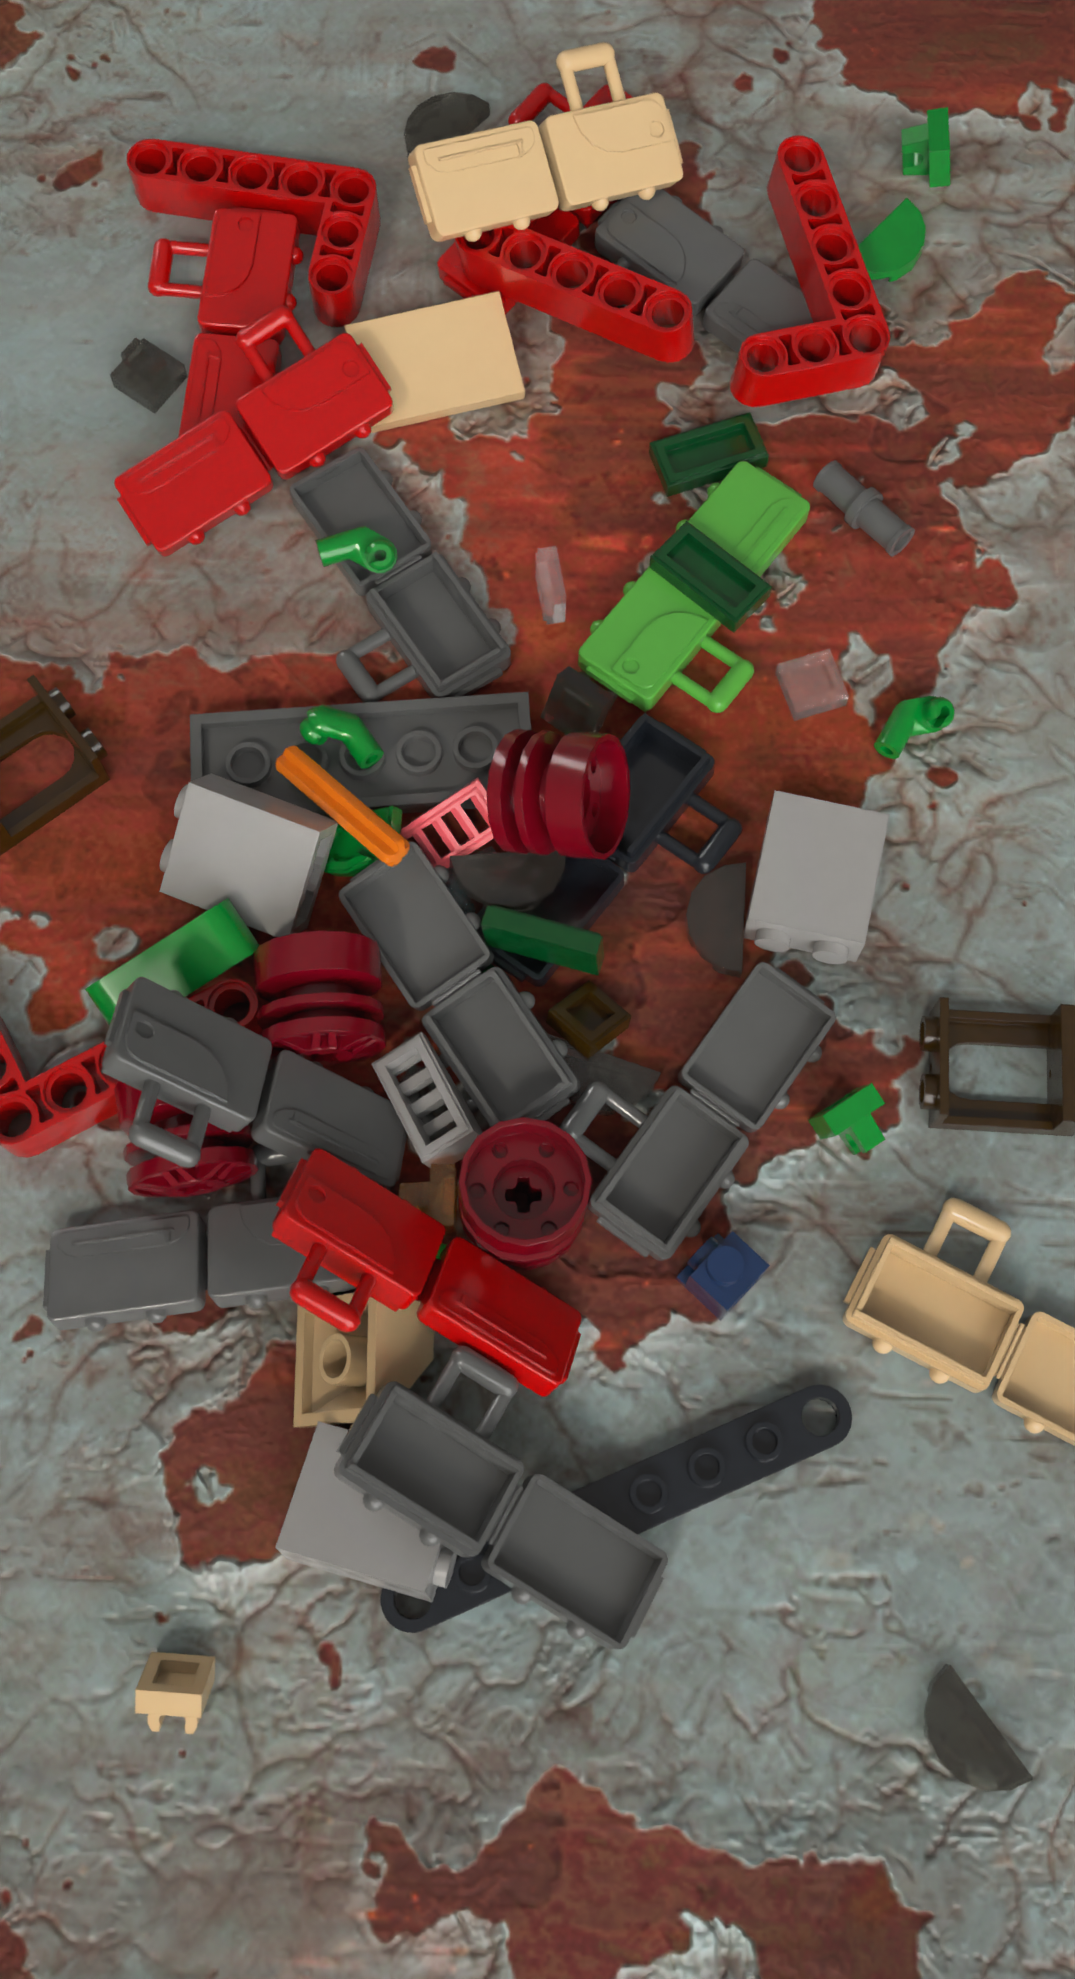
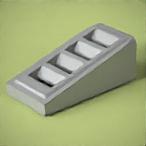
(455, 1143)

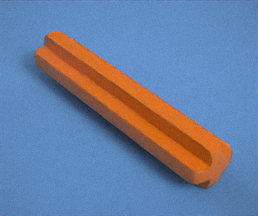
(342, 806)

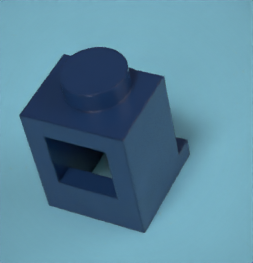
(722, 1273)

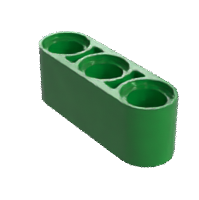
(183, 958)

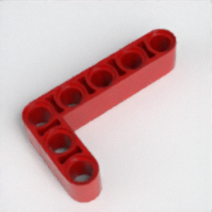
(327, 199)
(590, 304)
(848, 324)
(45, 1092)

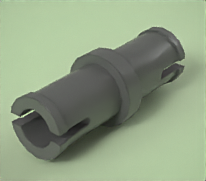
(863, 508)

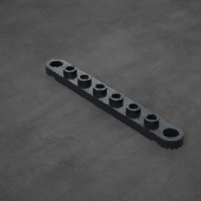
(663, 1488)

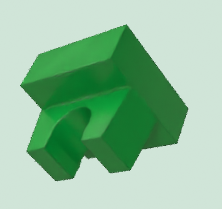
(928, 148)
(851, 1119)

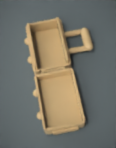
(563, 163)
(964, 1325)

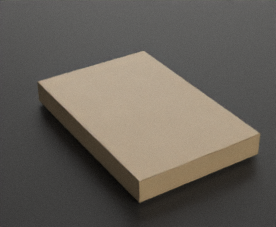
(443, 359)

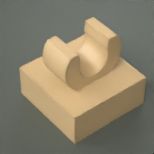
(175, 1687)

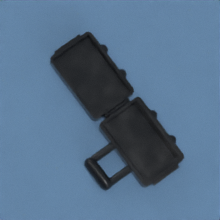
(664, 781)

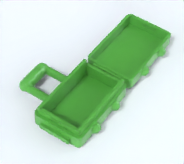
(660, 630)

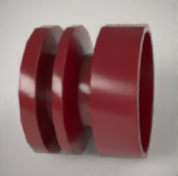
(558, 793)
(321, 995)
(222, 1160)
(532, 1160)

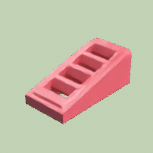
(477, 793)

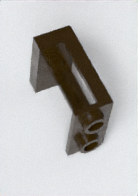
(49, 715)
(951, 1028)

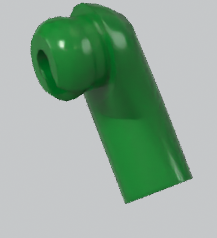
(359, 546)
(911, 719)
(344, 726)

